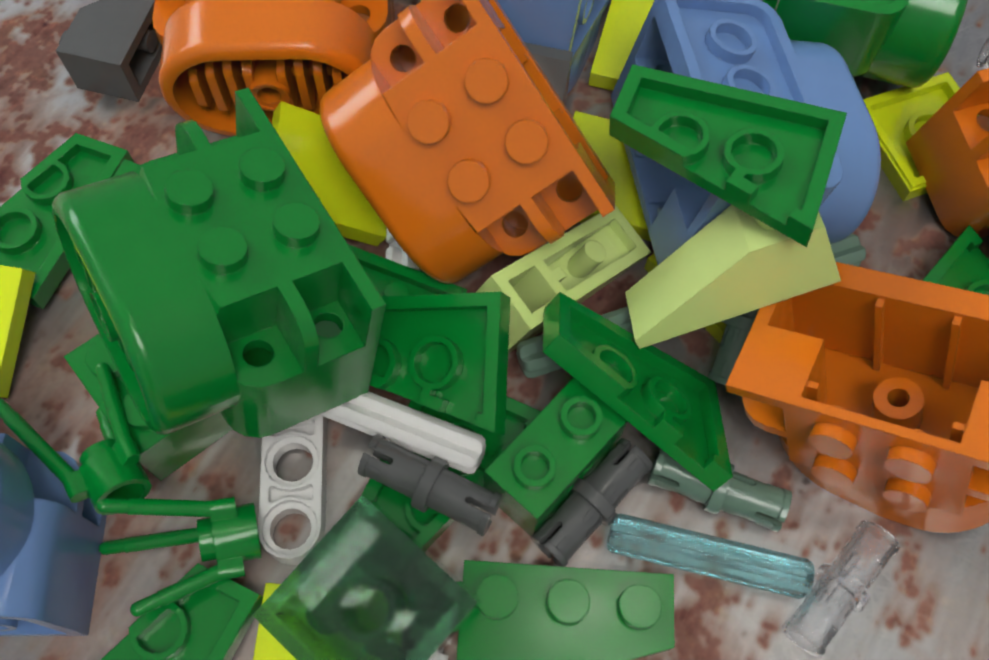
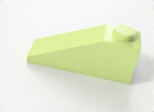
(573, 265)
(727, 272)

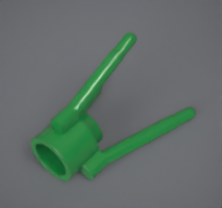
(107, 467)
(225, 536)

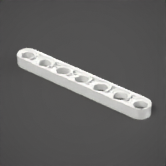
(302, 496)

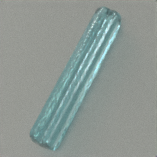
(711, 556)

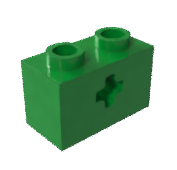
(552, 453)

